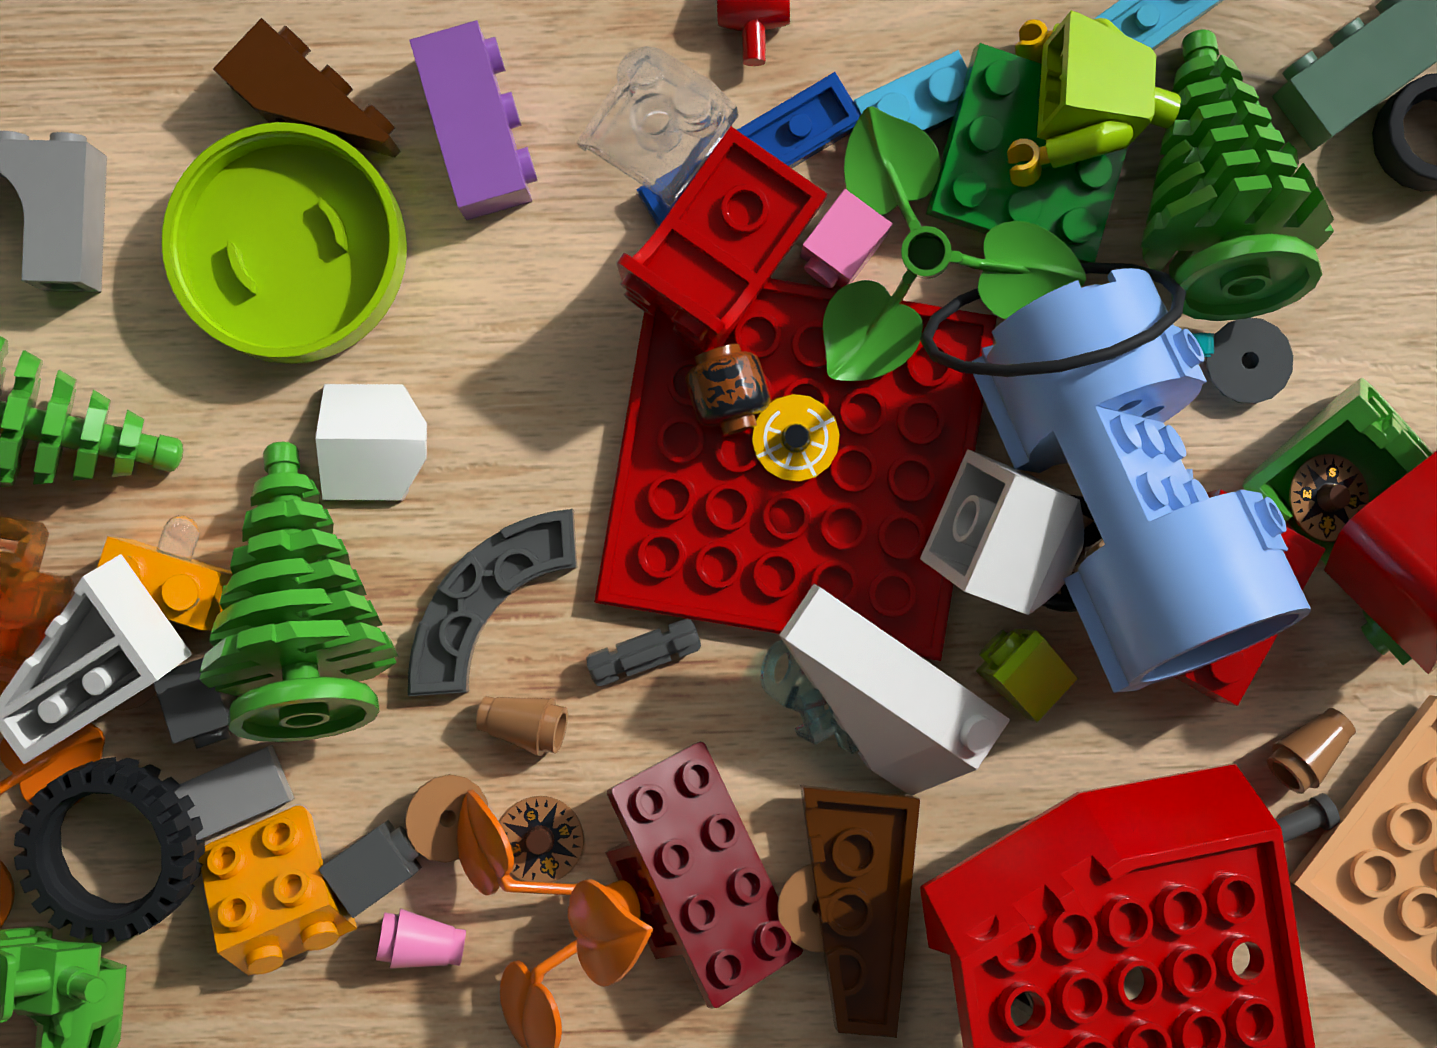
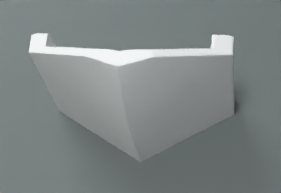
(369, 442)

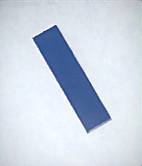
(789, 131)

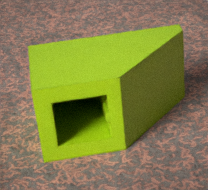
(1025, 671)

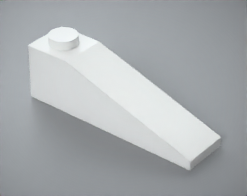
(892, 703)

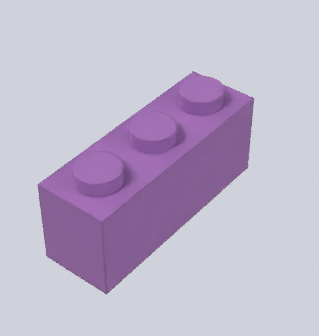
(473, 119)

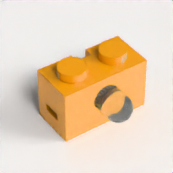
(180, 585)

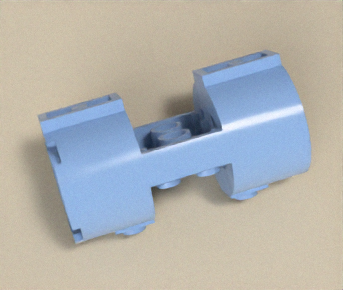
(1178, 569)

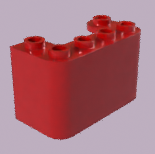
(1390, 562)

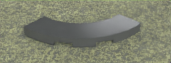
(476, 589)

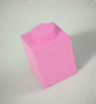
(844, 241)

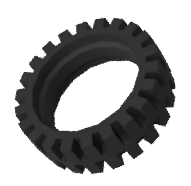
(52, 876)

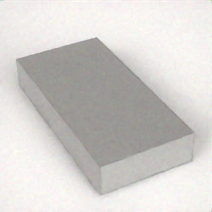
(237, 791)

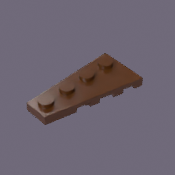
(863, 886)

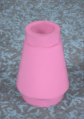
(418, 941)

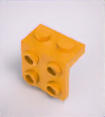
(269, 893)

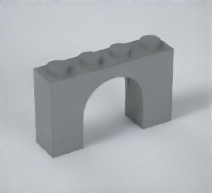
(62, 207)

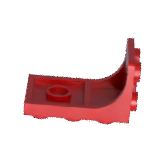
(721, 241)

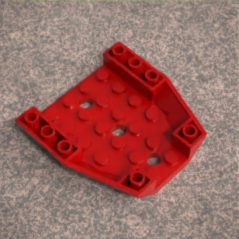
(1122, 880)

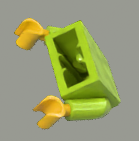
(1092, 93)

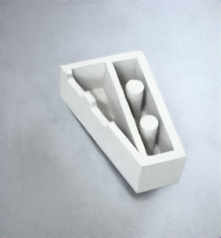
(91, 660)

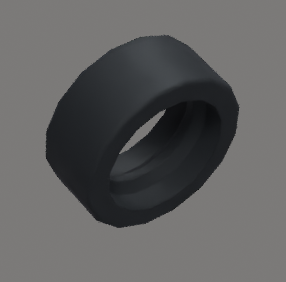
(1389, 139)

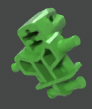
(62, 988)

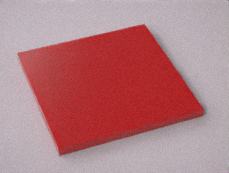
(727, 543)

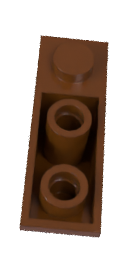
(285, 87)

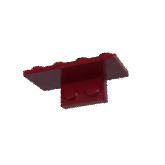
(698, 875)

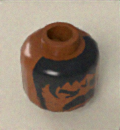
(727, 389)

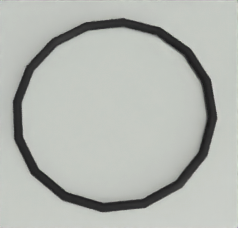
(1063, 364)

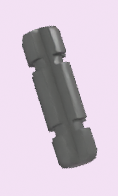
(643, 652)

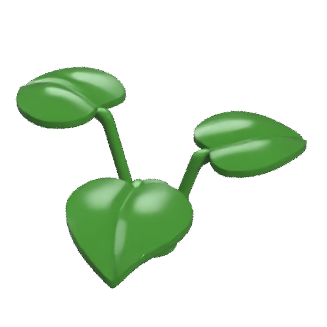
(864, 325)

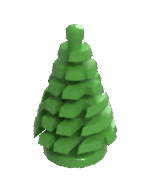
(1231, 197)
(58, 429)
(294, 619)

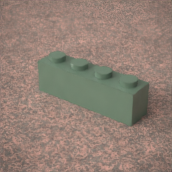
(1360, 70)

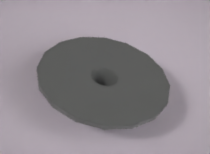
(1250, 360)

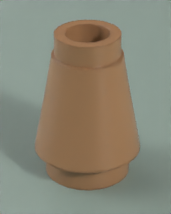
(525, 722)
(1310, 752)

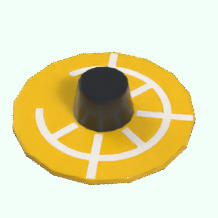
(796, 438)

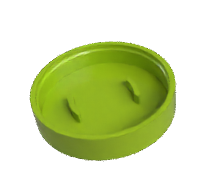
(284, 243)

